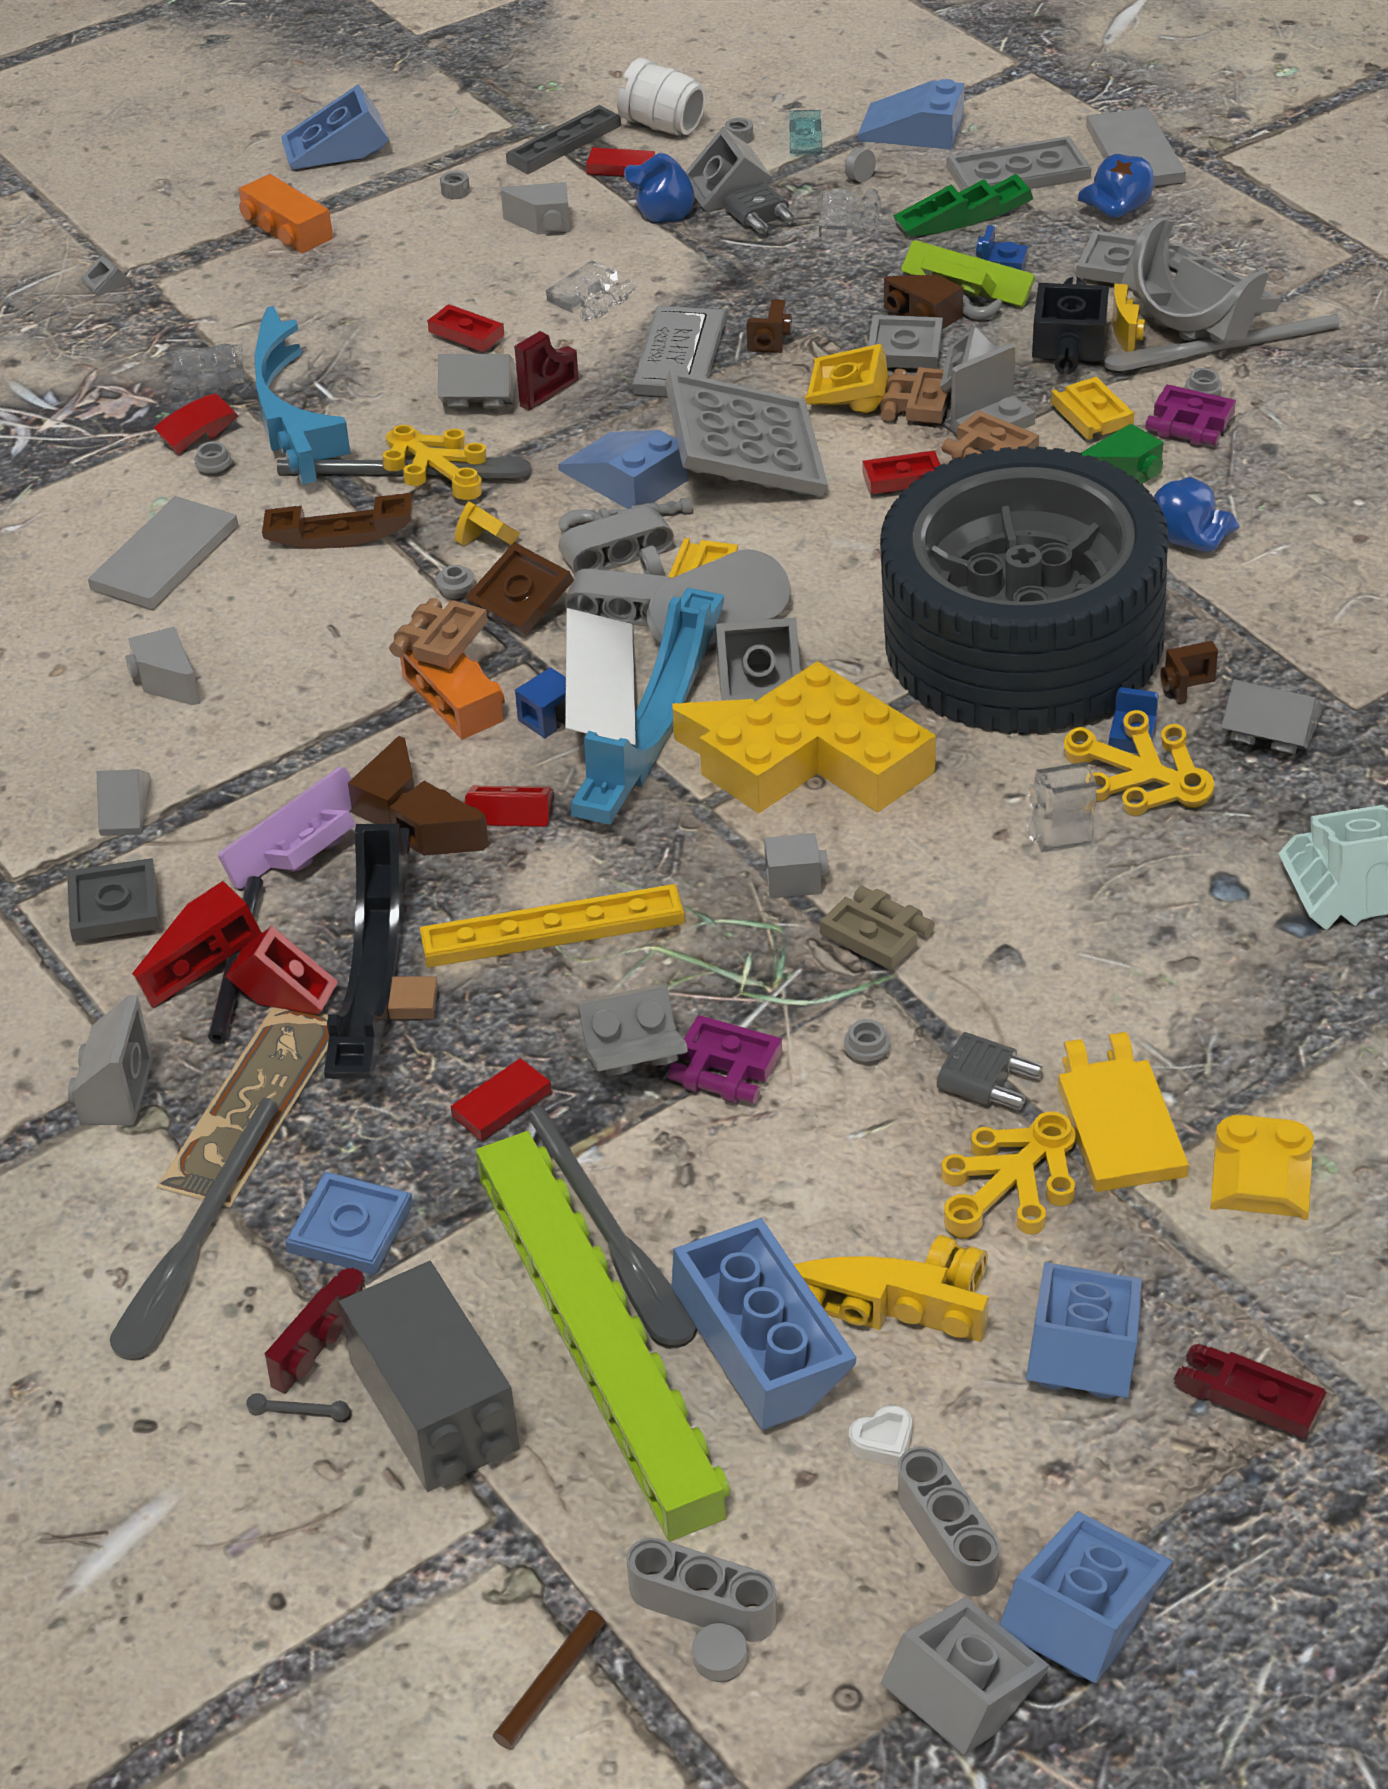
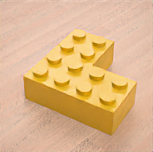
(820, 728)

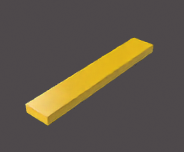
(551, 925)

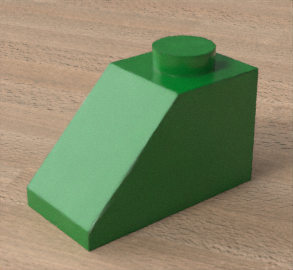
(1131, 451)

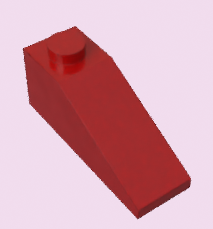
(195, 942)

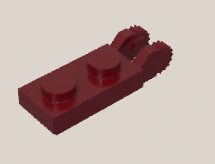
(311, 1331)
(1251, 1389)

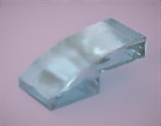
(805, 131)

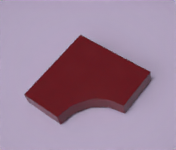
(543, 369)

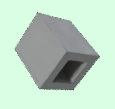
(794, 865)

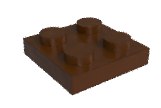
(520, 588)

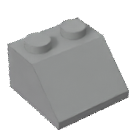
(724, 168)
(476, 379)
(755, 656)
(1271, 716)
(113, 1067)
(962, 1674)

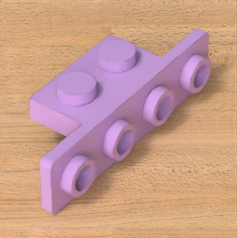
(293, 832)

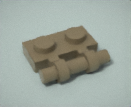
(876, 926)

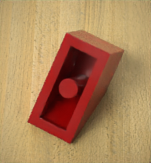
(281, 974)

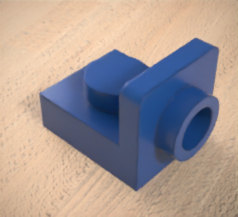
(1002, 253)
(1127, 701)

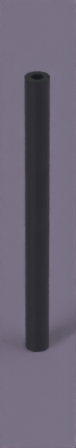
(228, 990)

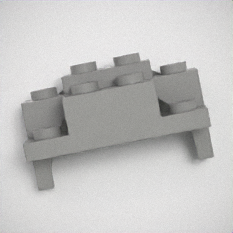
(1204, 295)

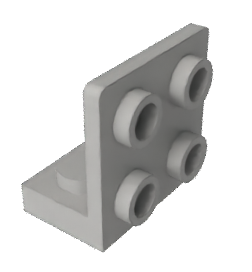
(988, 386)
(630, 1029)

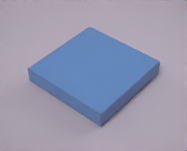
(349, 1223)

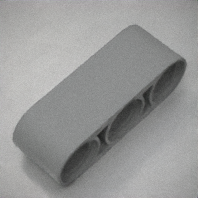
(615, 539)
(613, 594)
(952, 1541)
(684, 1570)

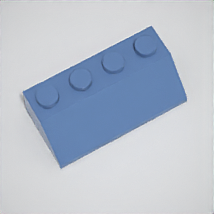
(760, 1321)

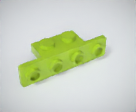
(974, 274)

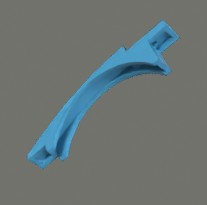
(295, 431)
(617, 764)

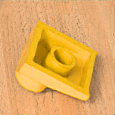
(849, 378)
(1262, 1166)

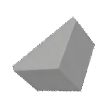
(122, 801)

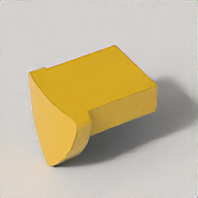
(475, 521)

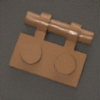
(915, 394)
(987, 433)
(439, 633)

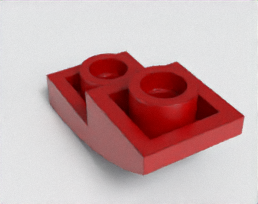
(191, 421)

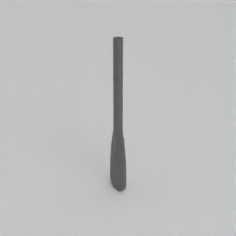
(489, 469)
(639, 1276)
(160, 1294)

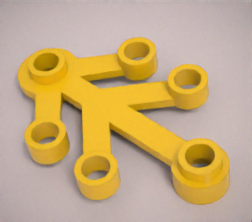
(407, 441)
(1143, 768)
(1047, 1136)

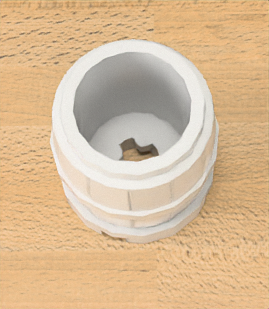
(661, 98)

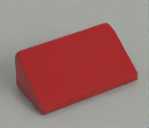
(512, 804)

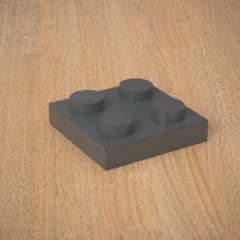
(112, 899)

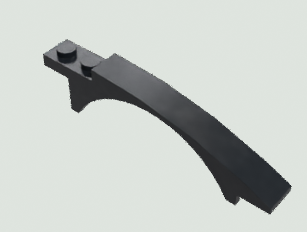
(379, 922)

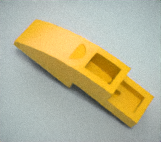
(913, 1291)

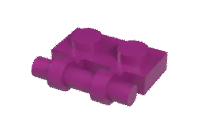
(1200, 409)
(730, 1049)

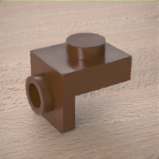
(769, 333)
(1188, 667)

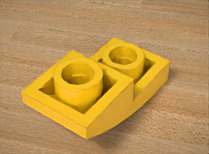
(1125, 319)

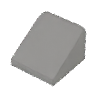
(104, 277)

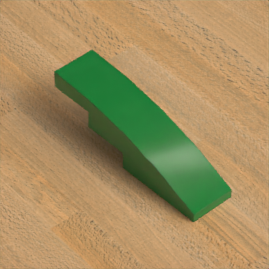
(954, 209)

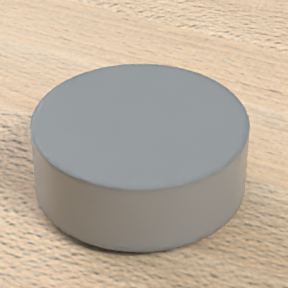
(860, 164)
(651, 561)
(719, 1652)

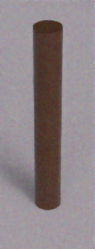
(548, 1679)

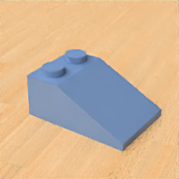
(917, 117)
(337, 133)
(629, 466)
(1085, 1331)
(1083, 1596)

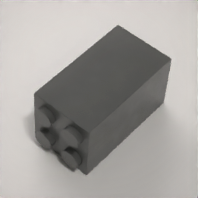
(430, 1376)

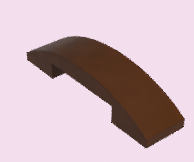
(340, 530)

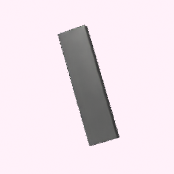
(563, 139)

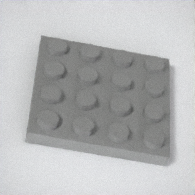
(745, 434)

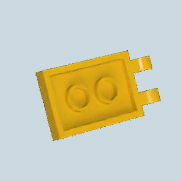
(1119, 1117)

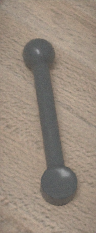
(258, 1405)

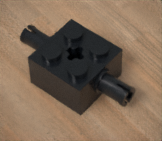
(1070, 323)

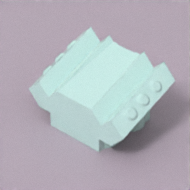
(1341, 865)

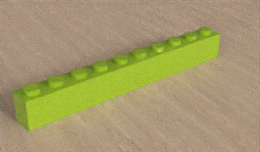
(603, 1338)

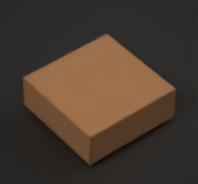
(413, 997)

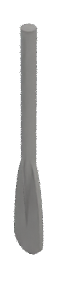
(1167, 353)

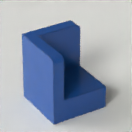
(538, 700)

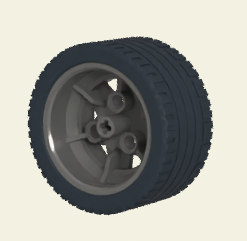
(1024, 588)

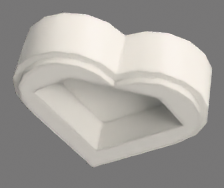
(882, 1436)

